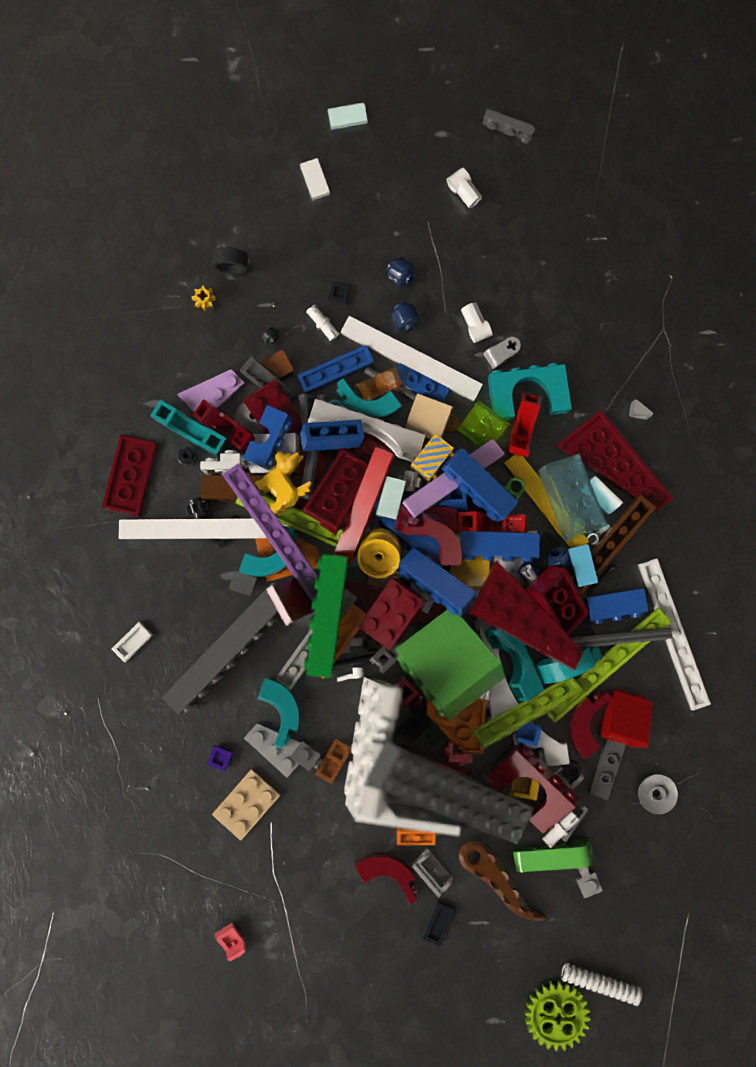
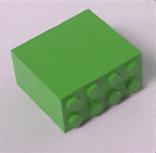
(449, 664)

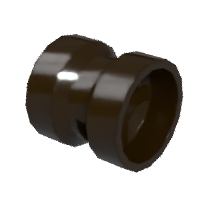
(370, 644)

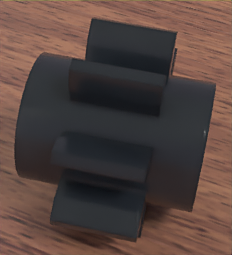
(198, 508)

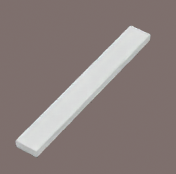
(410, 357)
(190, 529)
(678, 644)

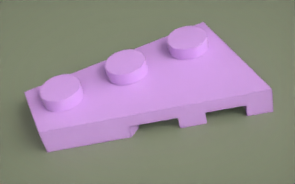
(215, 390)

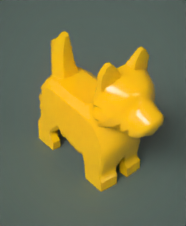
(280, 484)

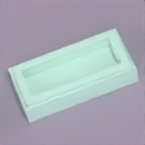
(347, 116)
(390, 497)

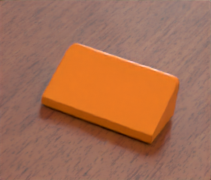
(415, 837)

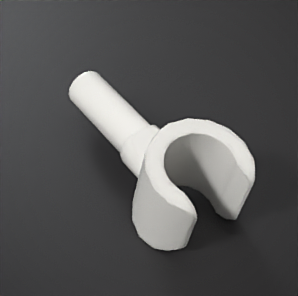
(599, 533)
(358, 672)

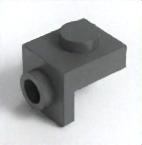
(307, 756)

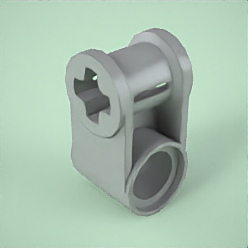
(499, 353)

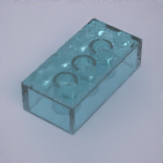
(572, 497)

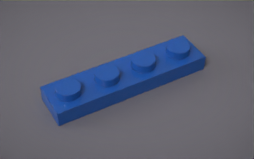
(335, 369)

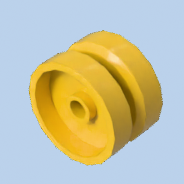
(379, 553)

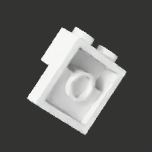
(226, 462)

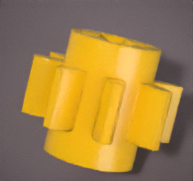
(207, 301)

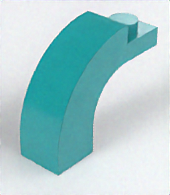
(380, 408)
(265, 566)
(552, 671)
(285, 704)

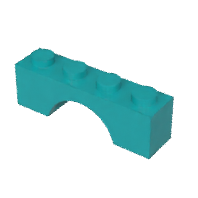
(189, 429)
(524, 682)

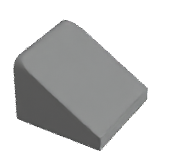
(638, 410)

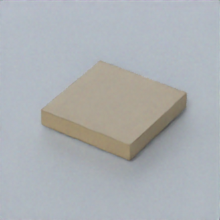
(428, 416)

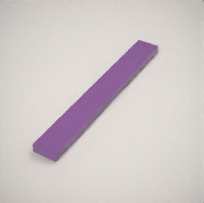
(272, 528)

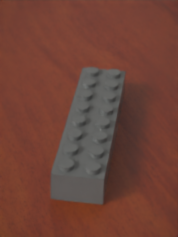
(222, 654)

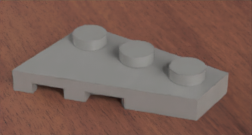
(263, 741)

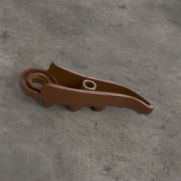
(495, 874)

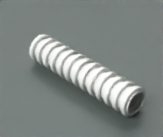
(601, 984)

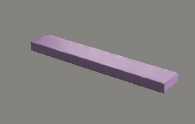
(442, 486)

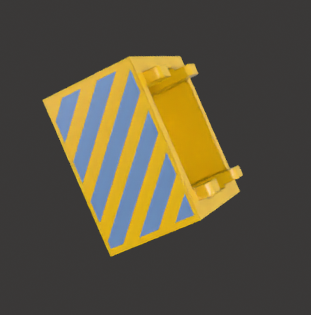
(431, 459)

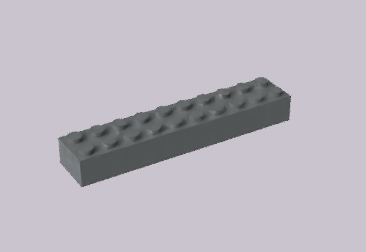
(449, 792)

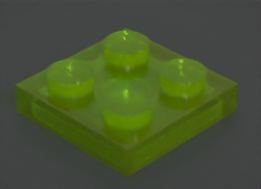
(483, 425)

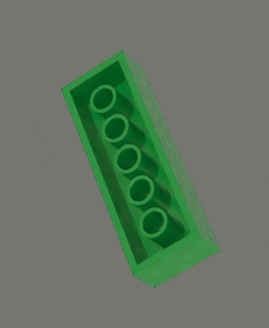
(327, 615)

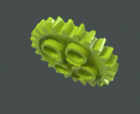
(555, 1034)

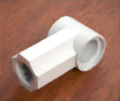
(461, 183)
(478, 327)

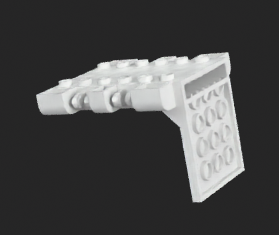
(378, 711)

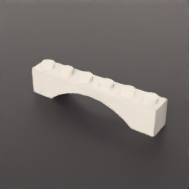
(403, 442)

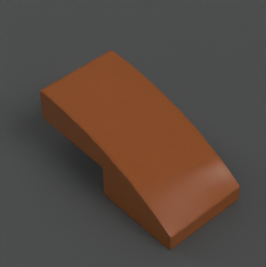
(333, 761)

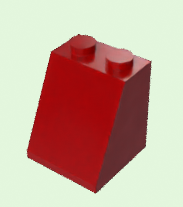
(627, 719)

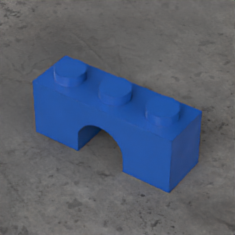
(264, 454)

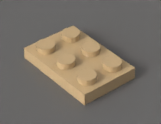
(246, 804)

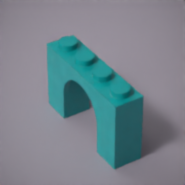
(551, 378)

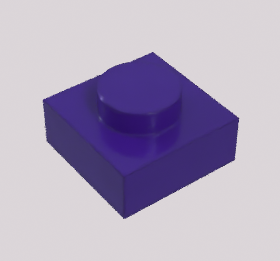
(219, 758)

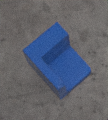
(529, 734)

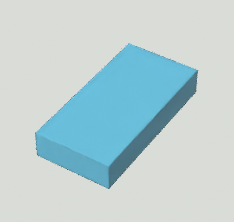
(583, 565)

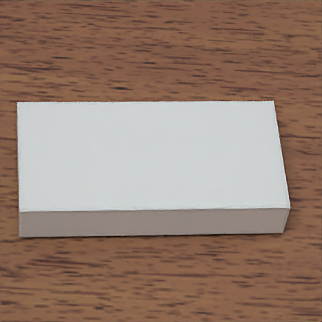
(314, 179)
(132, 641)

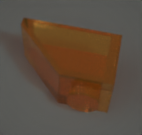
(378, 384)

